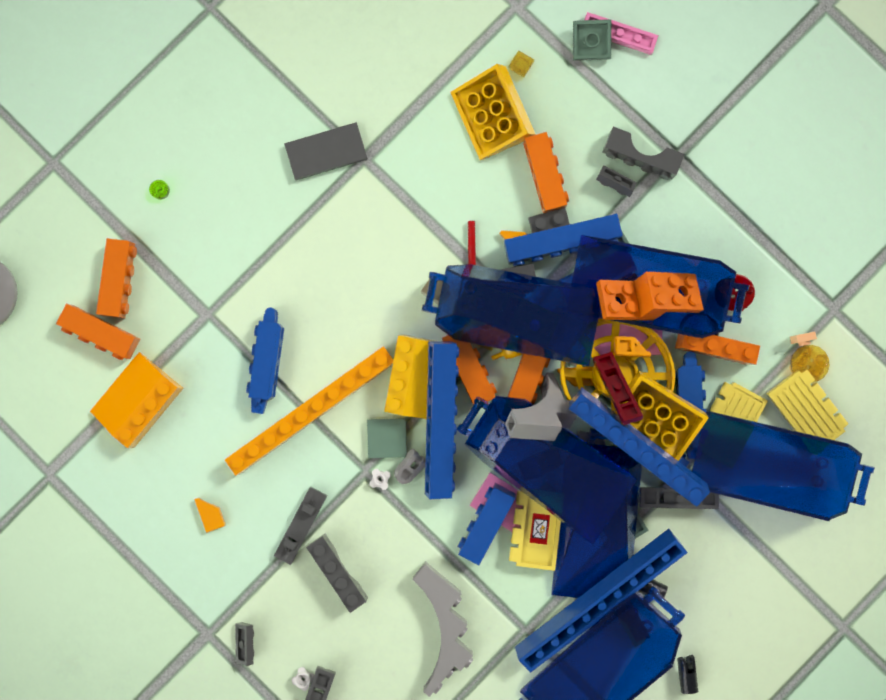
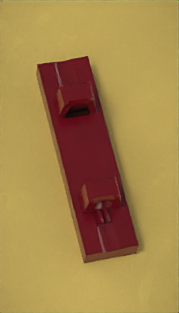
(617, 388)

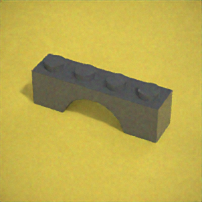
(620, 146)
(333, 569)

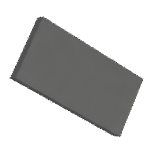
(325, 151)

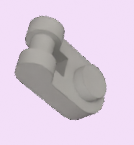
(405, 472)

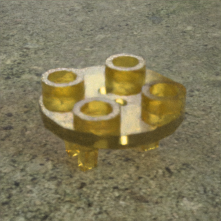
(801, 359)

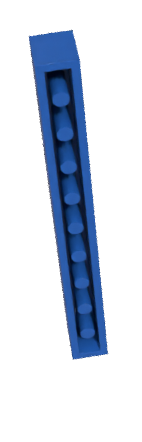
(599, 600)

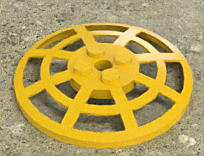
(626, 364)

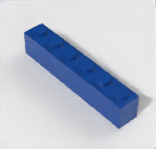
(559, 239)

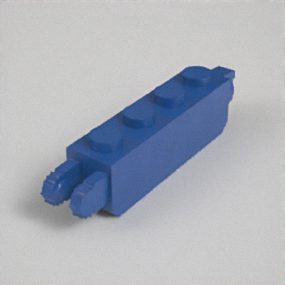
(266, 361)
(689, 387)

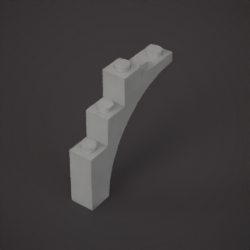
(452, 651)

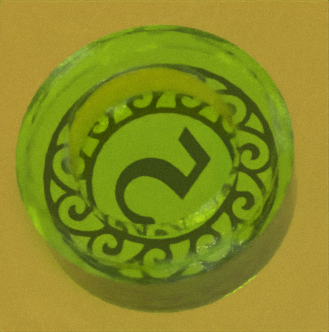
(159, 189)

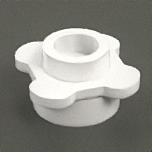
(380, 474)
(297, 680)

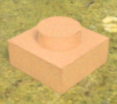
(803, 339)

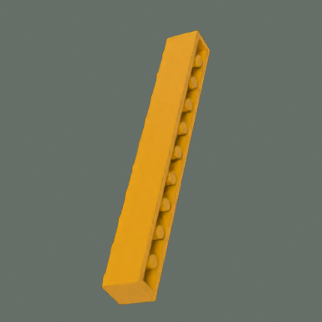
(309, 411)

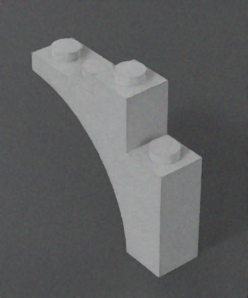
(545, 418)

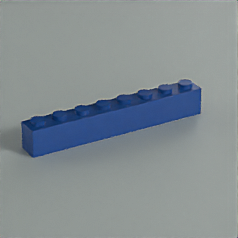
(440, 419)
(639, 447)

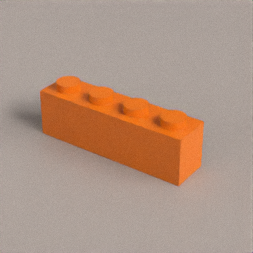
(545, 172)
(116, 278)
(97, 331)
(720, 348)
(472, 373)
(528, 377)

